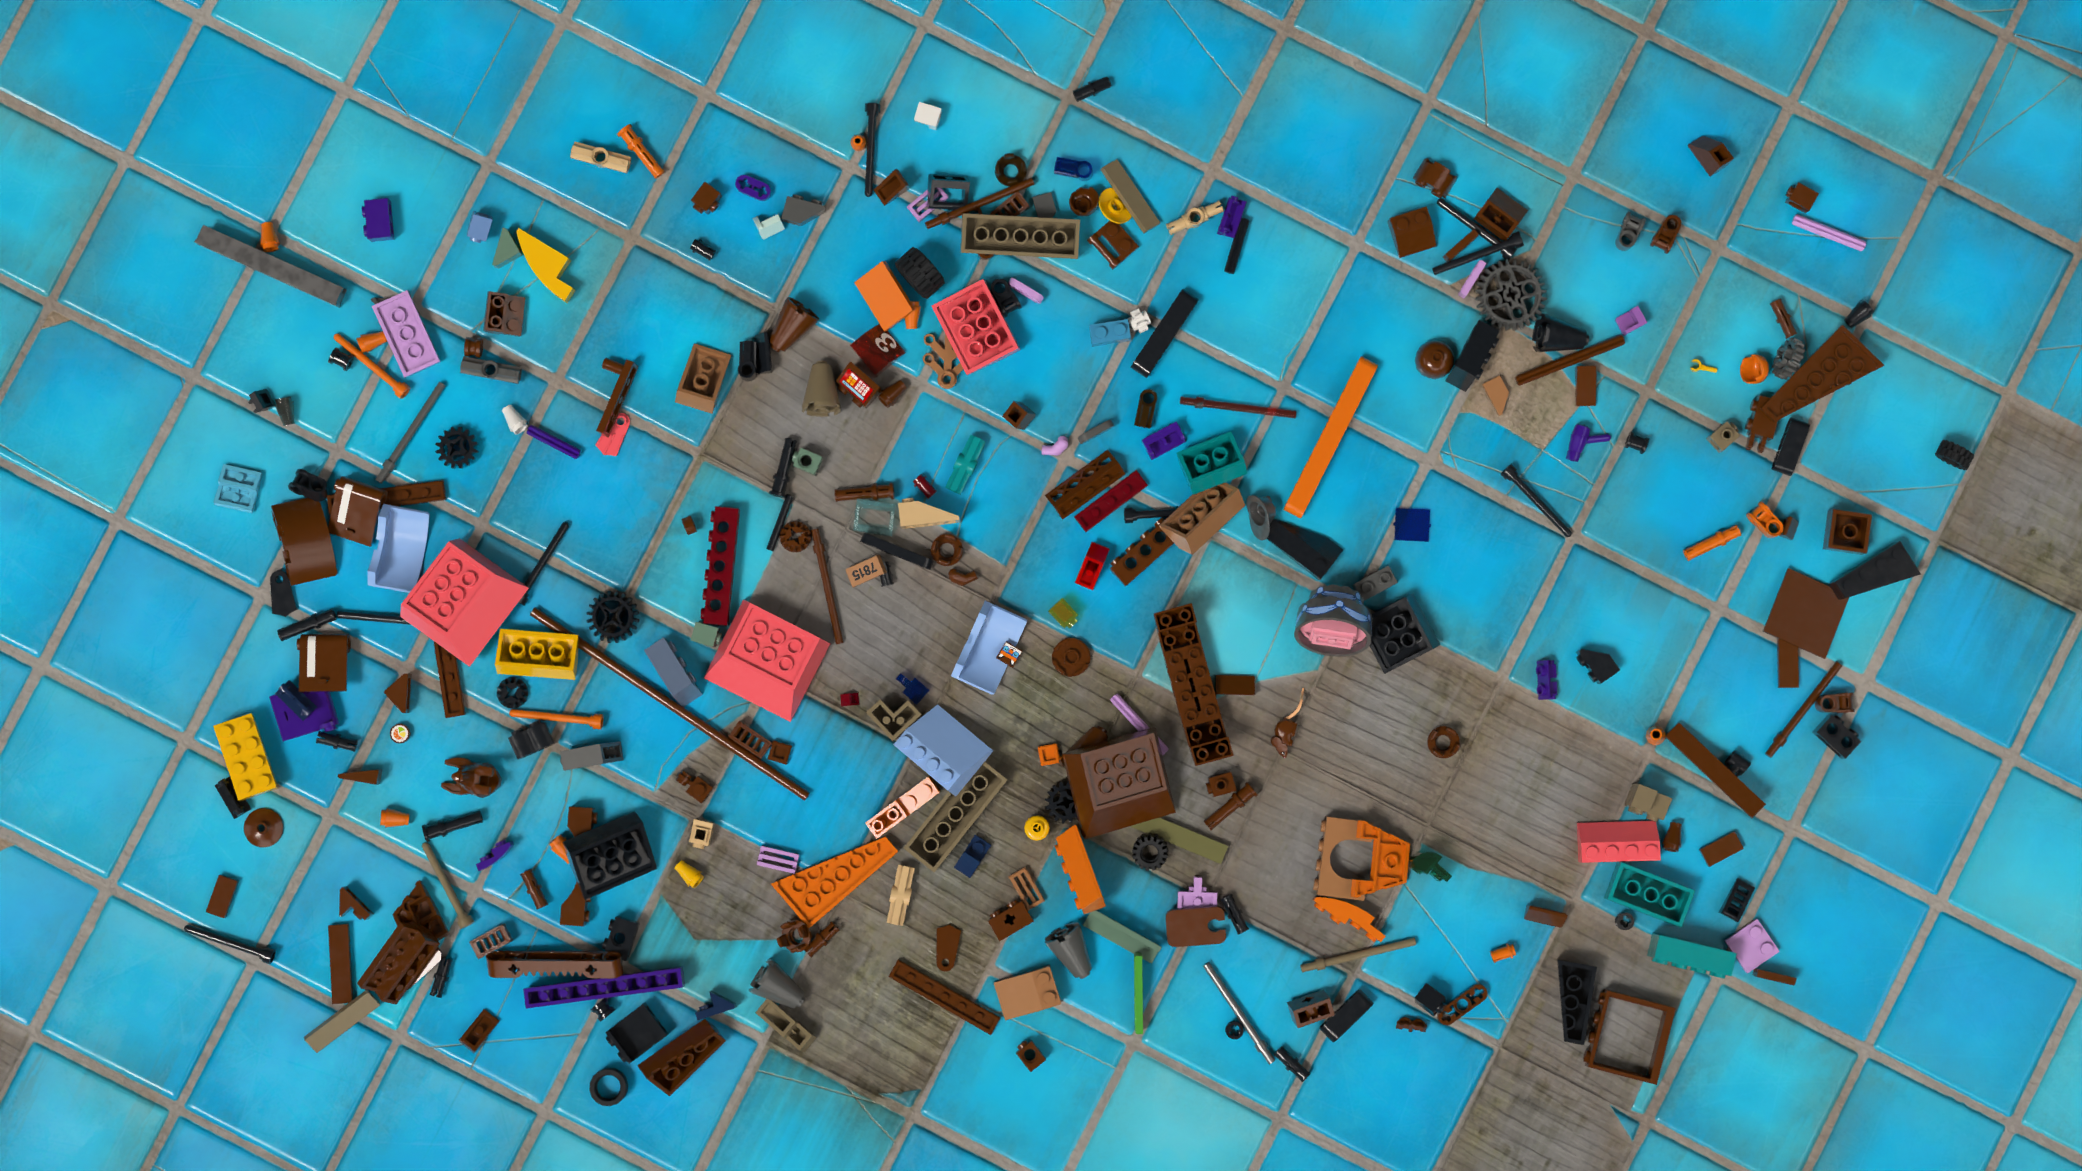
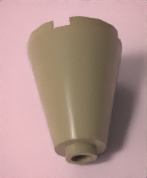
(821, 392)

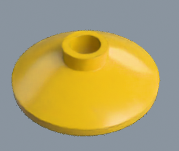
(1113, 207)

